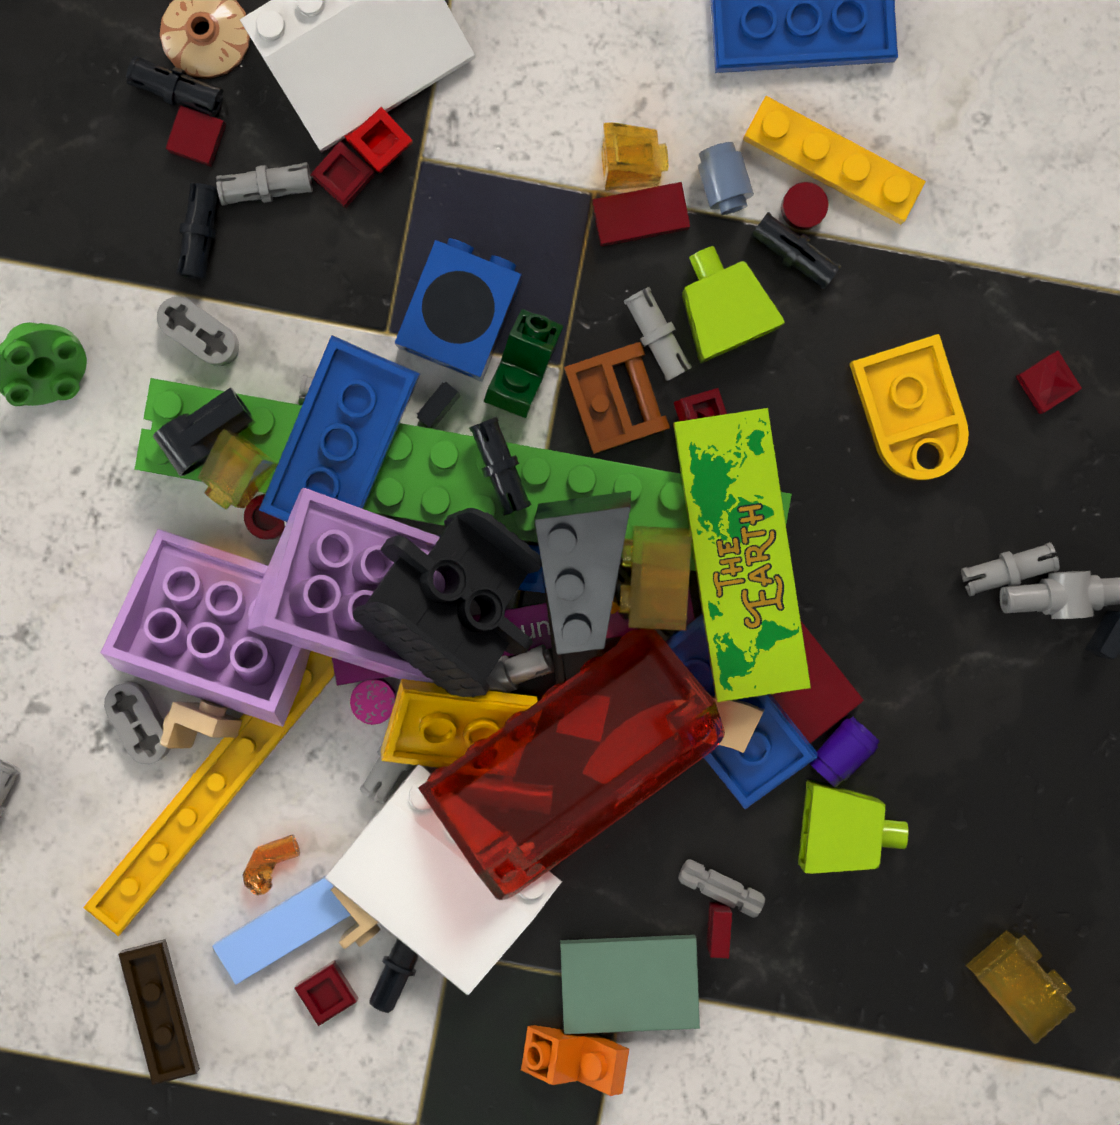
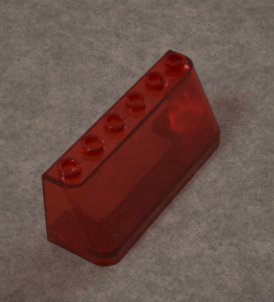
(574, 762)

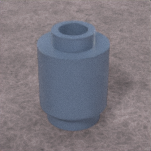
(725, 178)

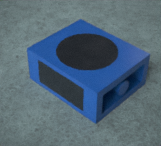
(459, 308)

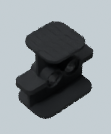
(436, 628)

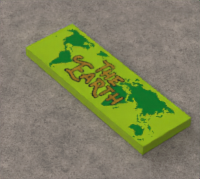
(741, 555)

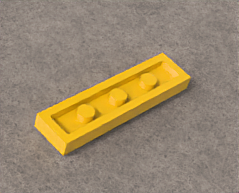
(834, 160)

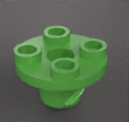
(40, 364)

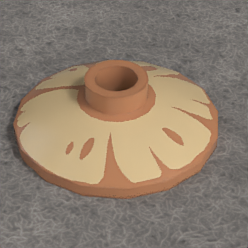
(206, 54)

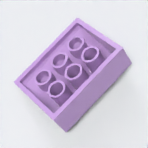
(325, 570)
(190, 631)

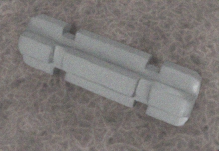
(721, 888)

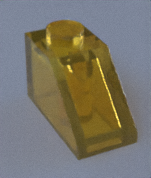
(631, 157)
(235, 470)

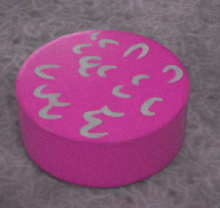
(373, 701)

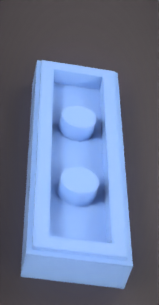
(280, 930)

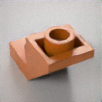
(575, 1057)

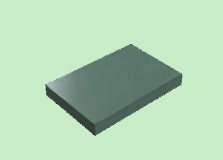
(630, 984)

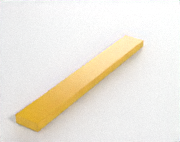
(198, 806)

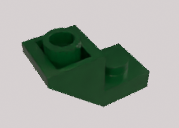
(523, 363)

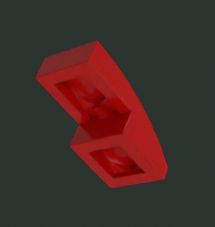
(379, 140)

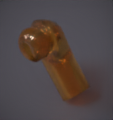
(263, 861)

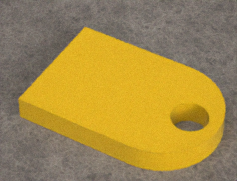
(911, 403)

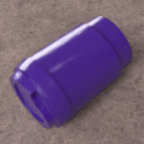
(844, 751)

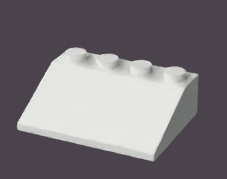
(354, 56)
(428, 894)

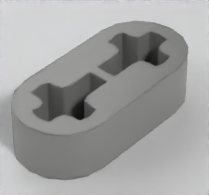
(192, 340)
(128, 728)

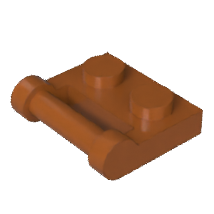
(602, 403)

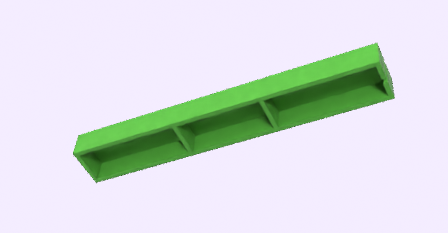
(440, 471)

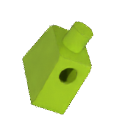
(726, 306)
(845, 830)

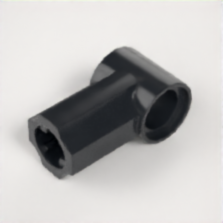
(191, 437)

